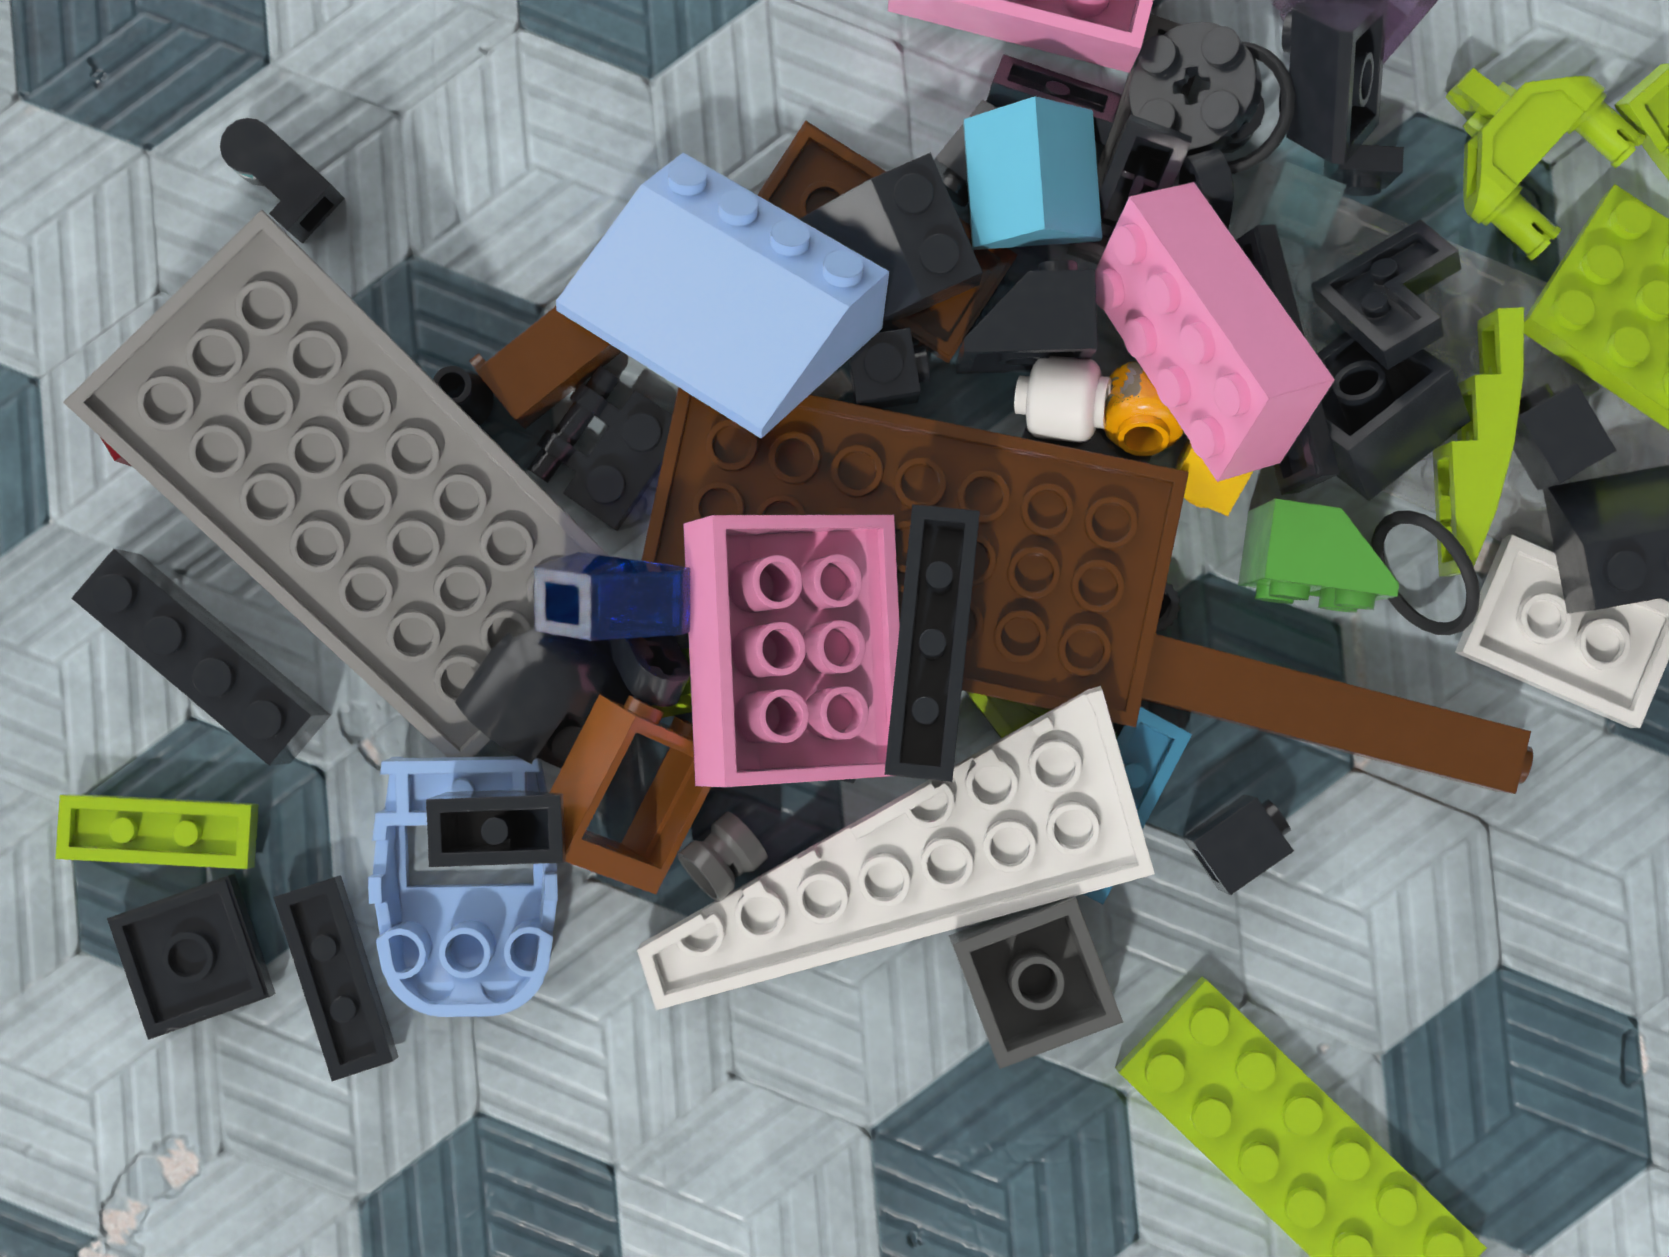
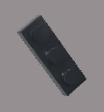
(336, 978)

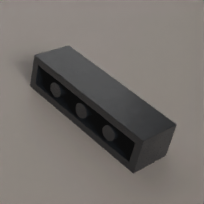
(932, 643)
(201, 657)

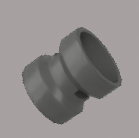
(722, 856)

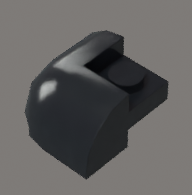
(539, 693)

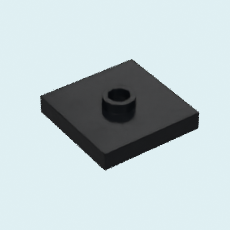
(191, 956)

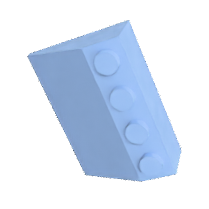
(726, 294)

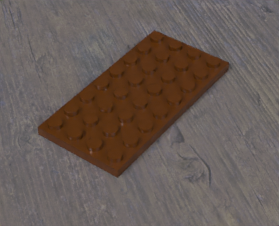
(1065, 539)

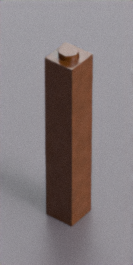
(1337, 715)

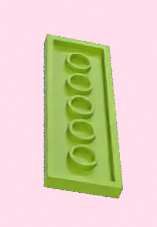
(1285, 1137)

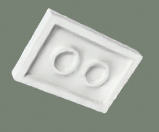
(1591, 658)

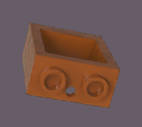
(663, 814)

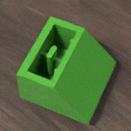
(1312, 551)

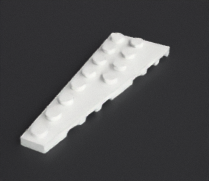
(1012, 832)

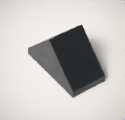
(1141, 162)

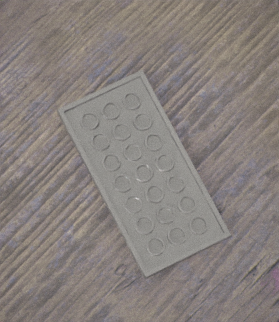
(333, 473)

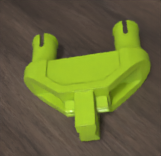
(1515, 131)

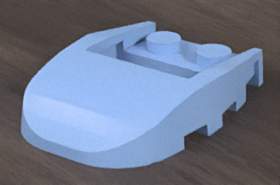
(457, 944)

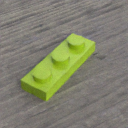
(157, 831)

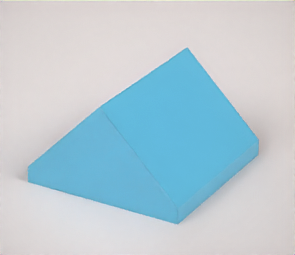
(1032, 175)

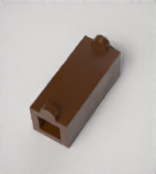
(543, 365)

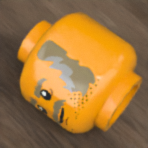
(1136, 415)

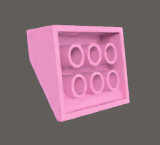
(791, 646)

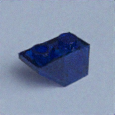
(610, 598)

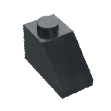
(495, 828)

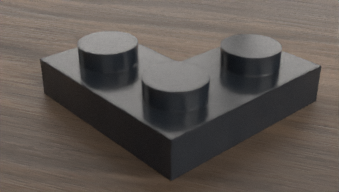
(1379, 290)

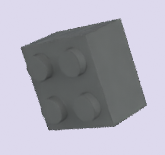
(1035, 980)

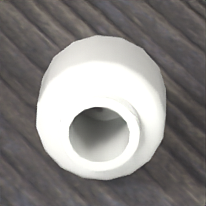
(1063, 398)

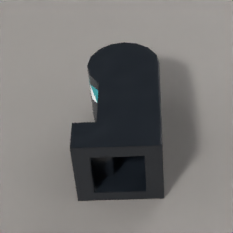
(269, 161)

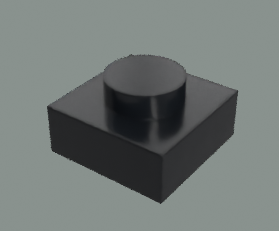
(1367, 170)

